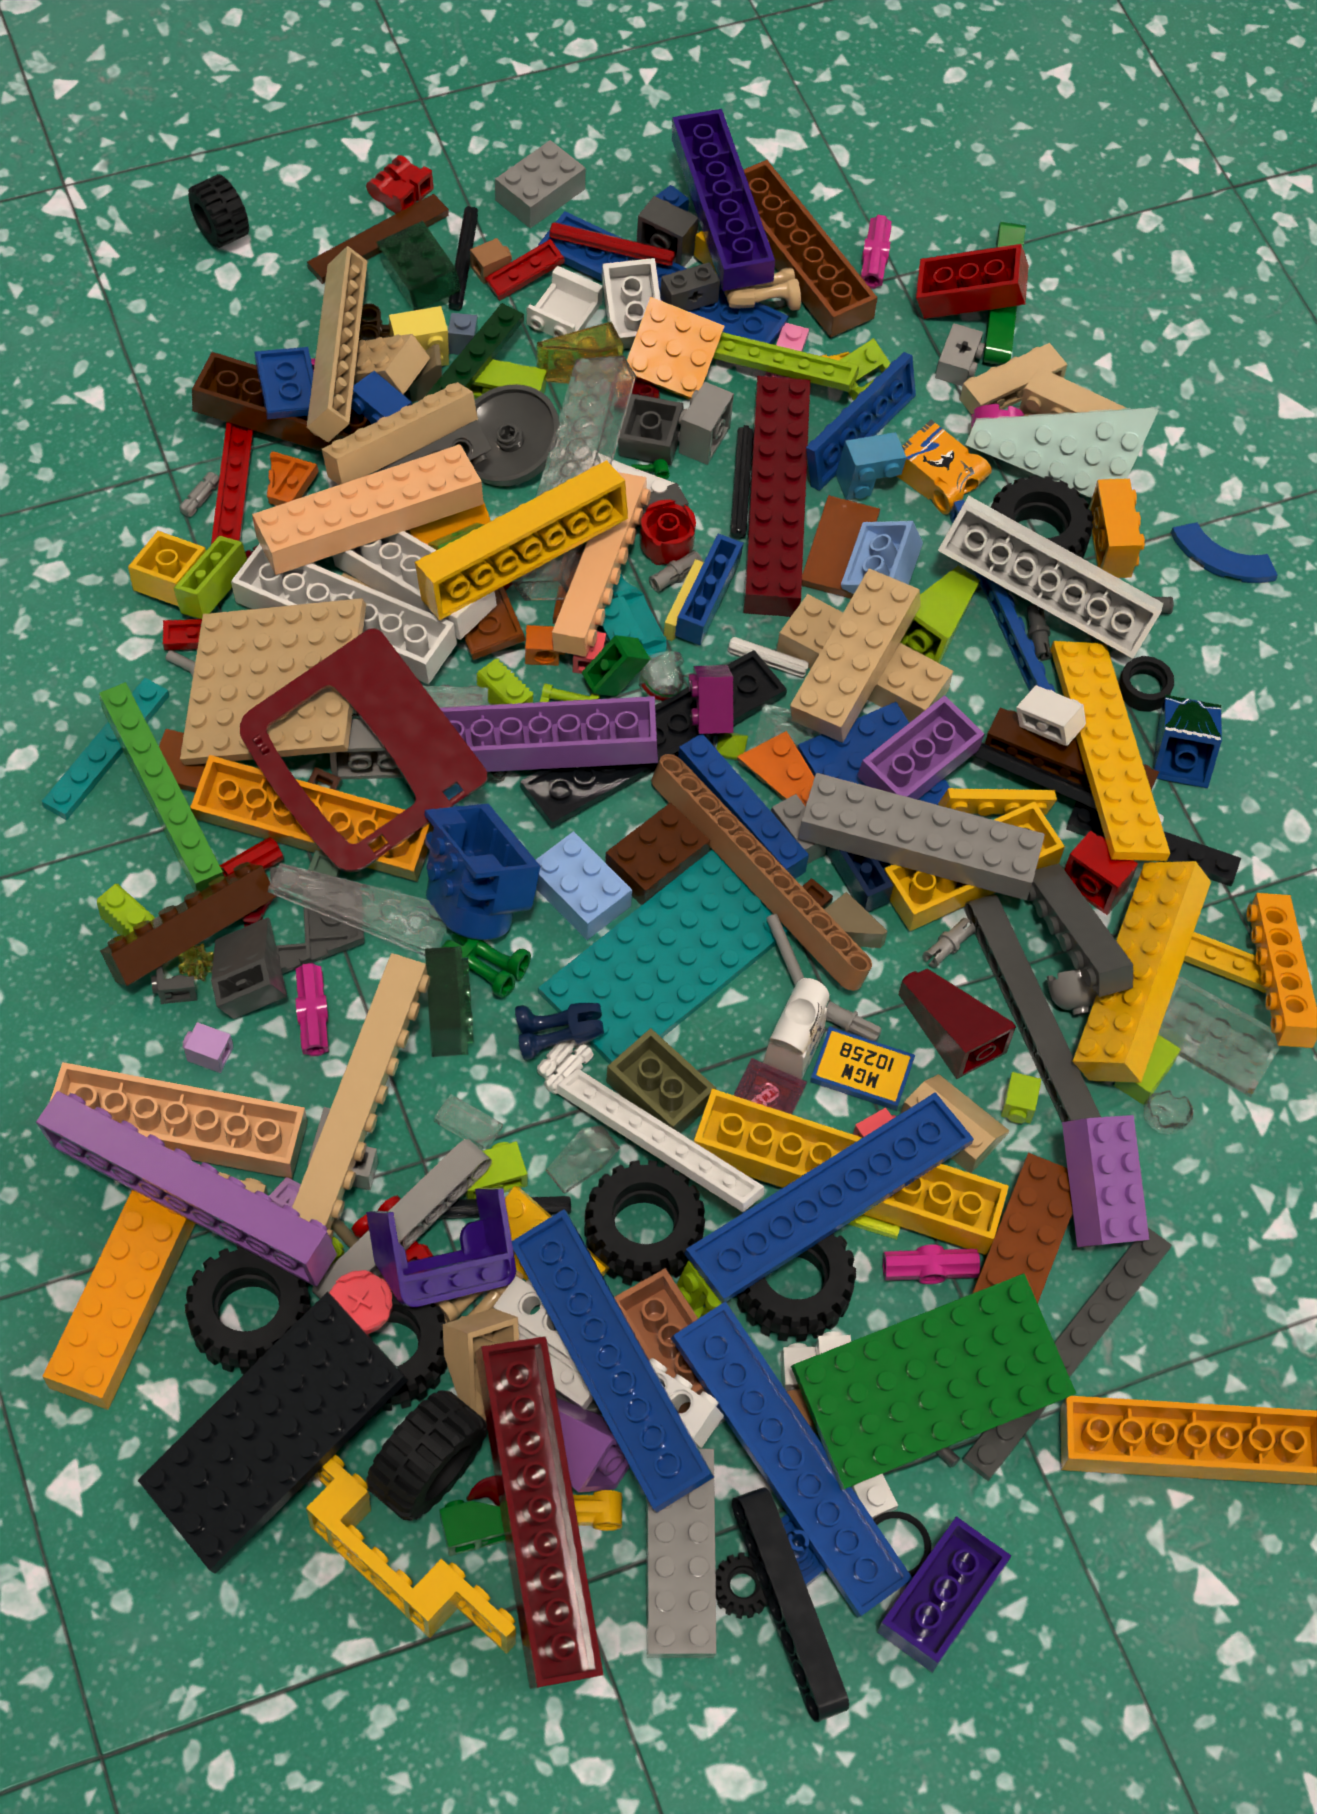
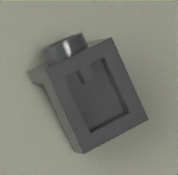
(175, 989)

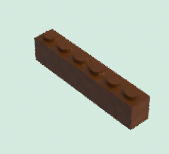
(1042, 752)
(187, 923)

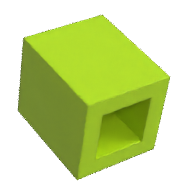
(1021, 1098)

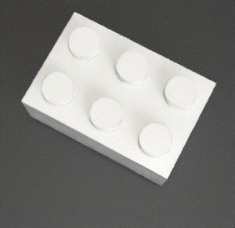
(627, 293)

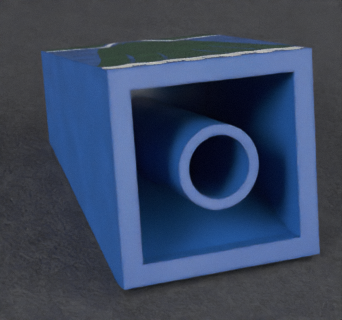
(1187, 741)

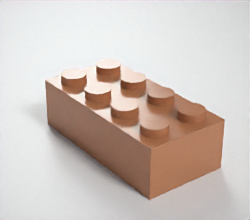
(655, 1314)

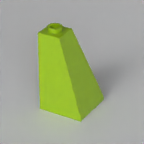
(940, 613)

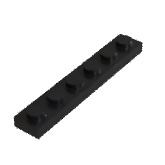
(1215, 863)

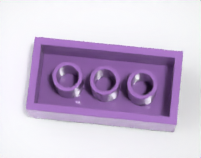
(922, 751)
(1105, 1180)

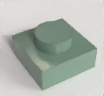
(321, 864)

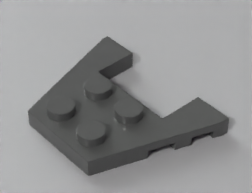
(322, 939)

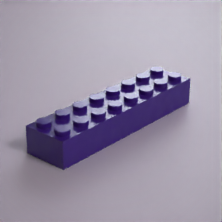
(722, 200)

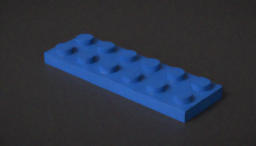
(862, 418)

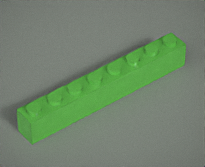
(160, 787)

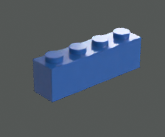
(709, 589)

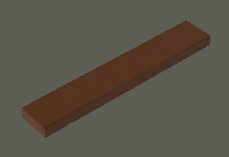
(427, 210)

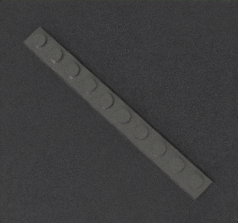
(1075, 1344)

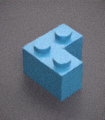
(867, 460)

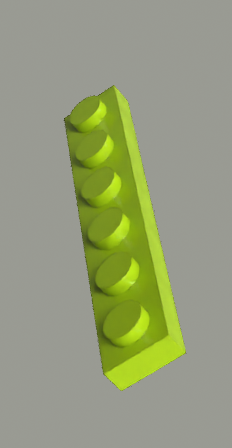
(786, 362)

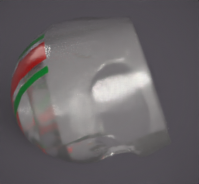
(661, 675)

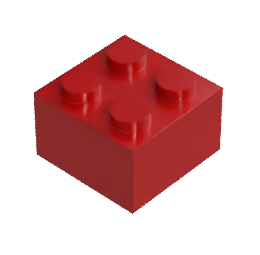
(1097, 875)

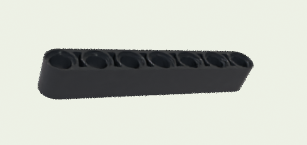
(790, 1604)

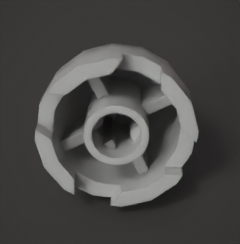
(1071, 992)

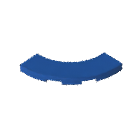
(1220, 560)

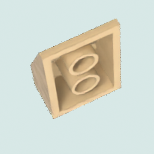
(465, 1337)

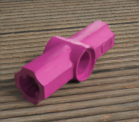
(876, 251)
(312, 1010)
(931, 1264)

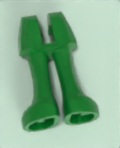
(512, 966)

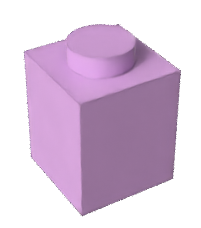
(208, 1047)

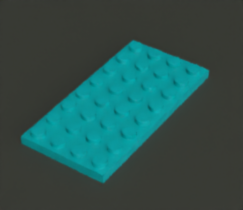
(667, 956)

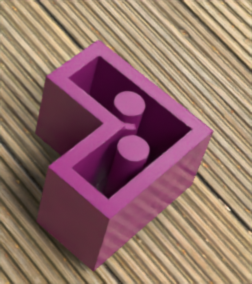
(714, 698)

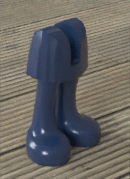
(579, 1016)

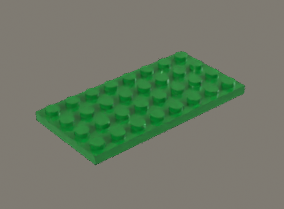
(932, 1381)

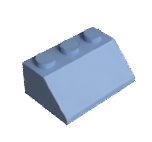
(886, 548)

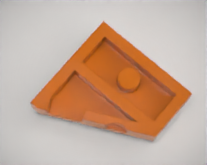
(289, 478)

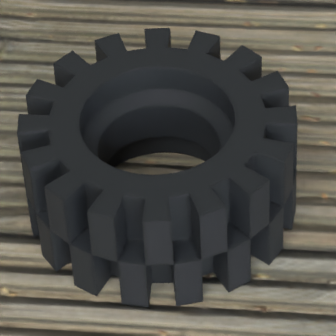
(725, 1596)

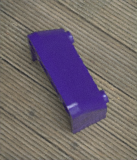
(480, 1265)

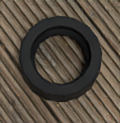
(1150, 666)

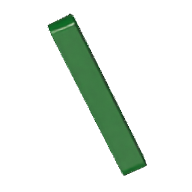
(1002, 320)

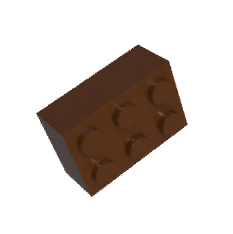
(657, 852)

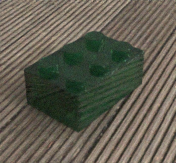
(418, 266)
(449, 1001)

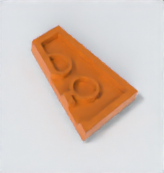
(780, 767)

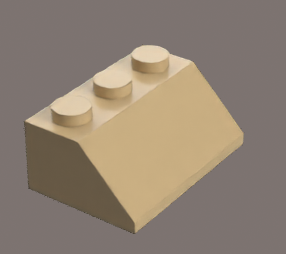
(981, 1126)

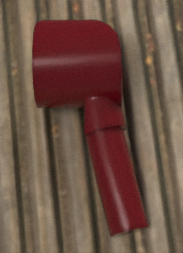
(256, 916)

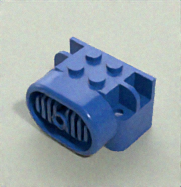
(477, 871)

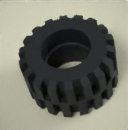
(218, 211)

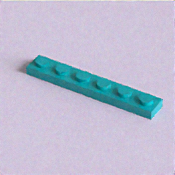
(99, 756)

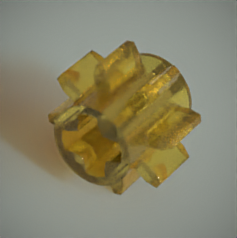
(196, 962)

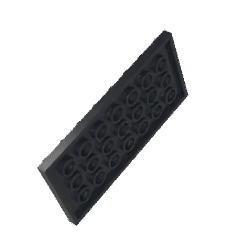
(272, 1432)

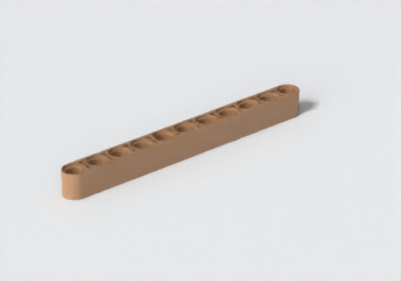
(763, 873)

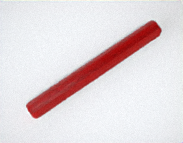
(611, 243)

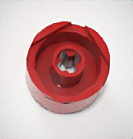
(667, 531)

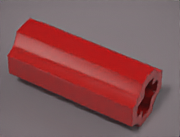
(264, 853)

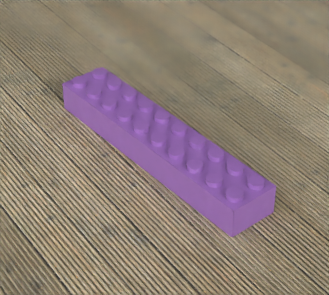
(188, 1187)

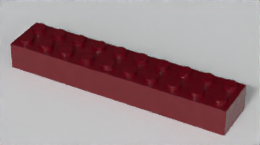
(777, 497)
(538, 1512)

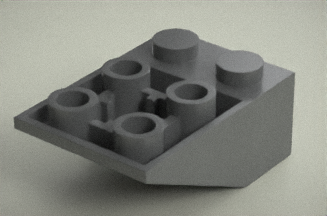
(247, 970)

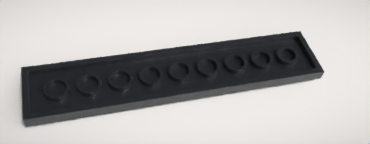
(568, 791)

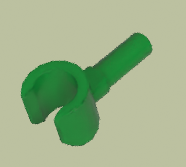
(659, 467)

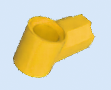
(600, 1510)

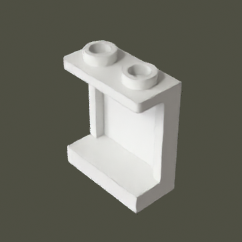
(565, 304)

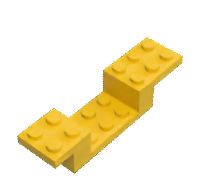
(434, 1597)

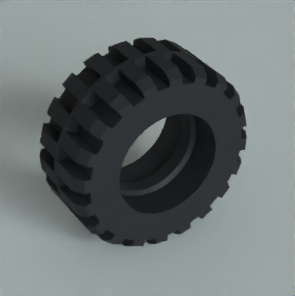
(1050, 503)
(651, 1186)
(216, 1283)
(810, 1314)
(428, 1361)
(426, 1455)

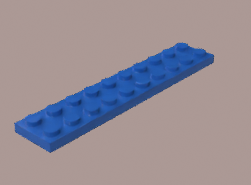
(754, 323)
(828, 1197)
(611, 1361)
(791, 1459)

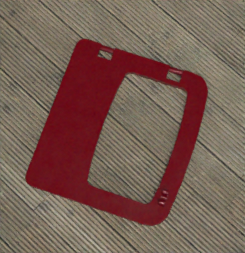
(401, 717)

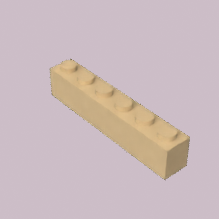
(400, 434)

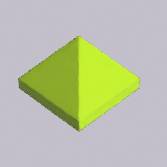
(731, 745)

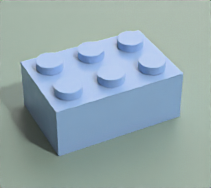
(581, 886)

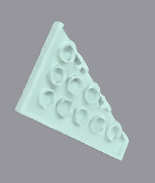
(1067, 444)

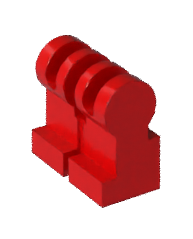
(401, 184)

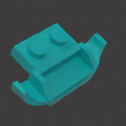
(632, 617)

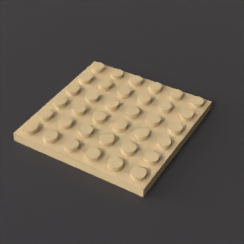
(254, 655)

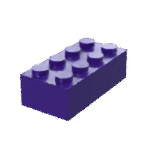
(944, 1594)

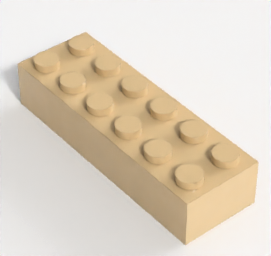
(855, 655)
(907, 679)

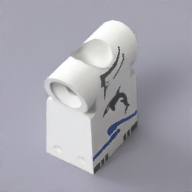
(799, 1029)

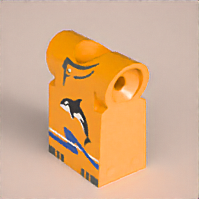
(941, 467)

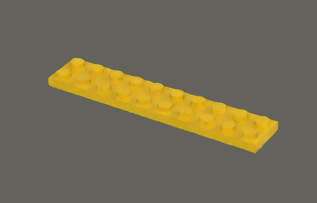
(1111, 753)

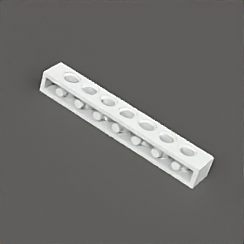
(699, 1419)

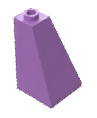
(590, 1449)

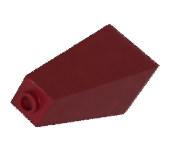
(956, 1023)

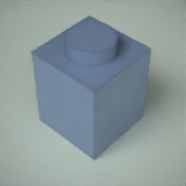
(461, 331)

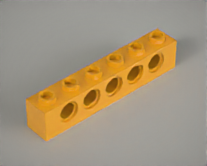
(1283, 970)

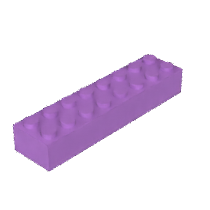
(559, 733)

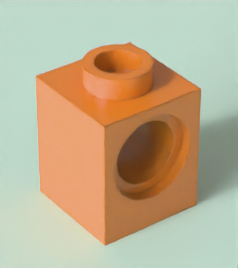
(540, 646)

